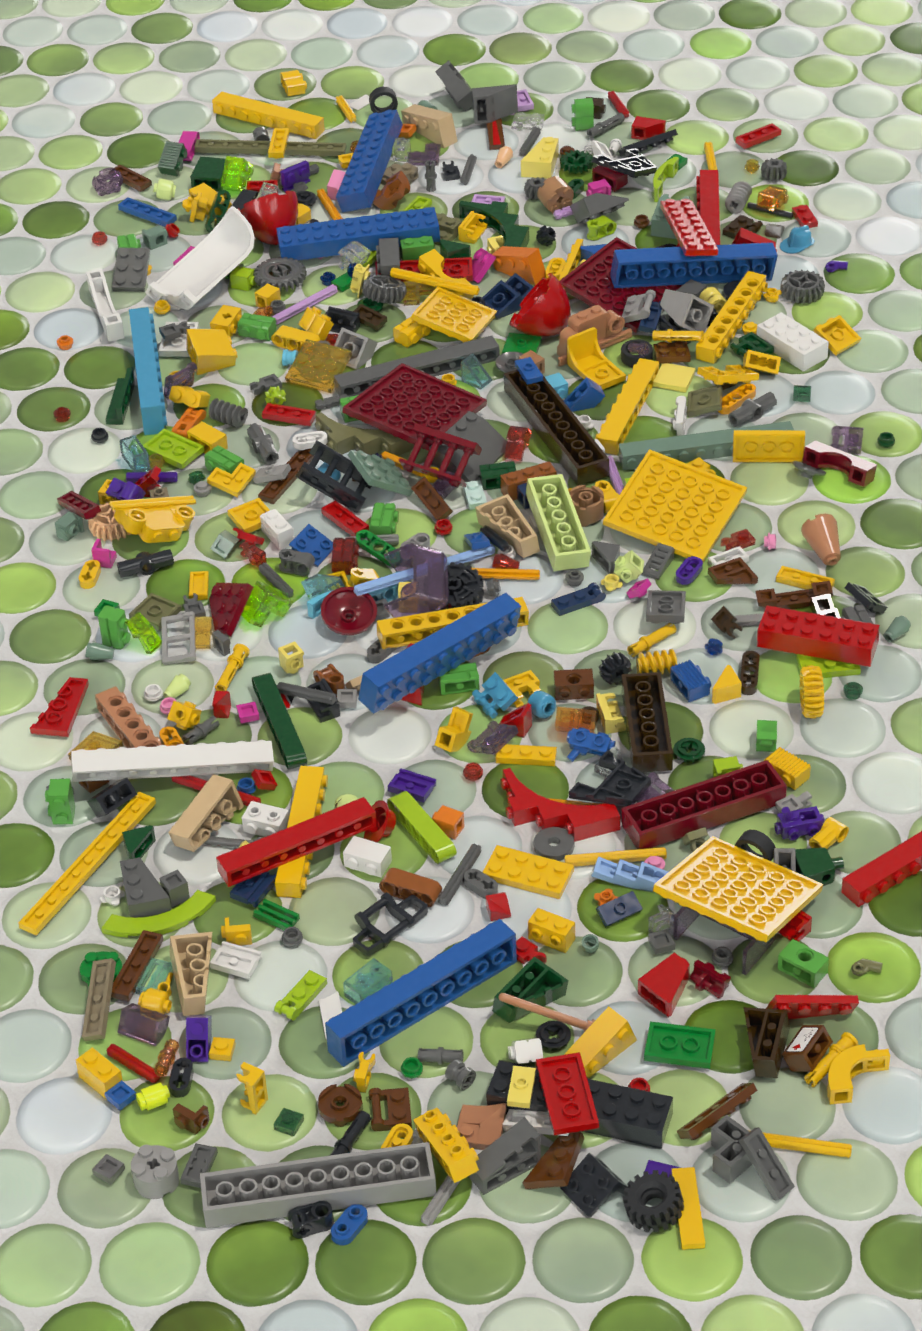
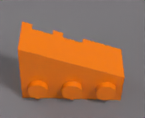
(522, 261)

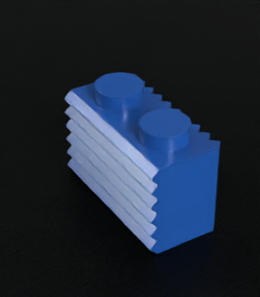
(690, 680)

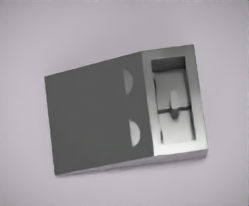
(494, 102)
(596, 206)

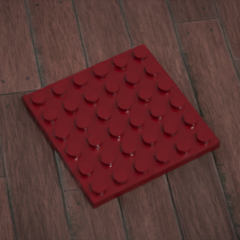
(594, 286)
(409, 398)

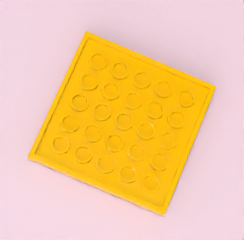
(675, 505)
(738, 888)

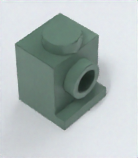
(155, 237)
(69, 526)

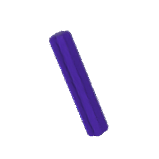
(163, 476)

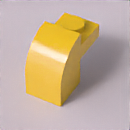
(456, 734)

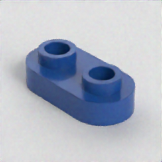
(351, 1223)

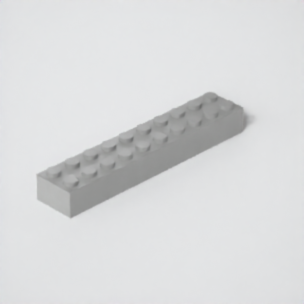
(340, 1179)

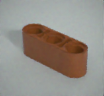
(404, 884)

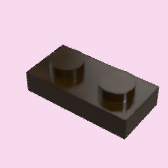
(371, 317)

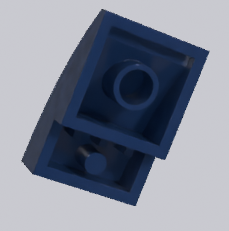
(507, 296)

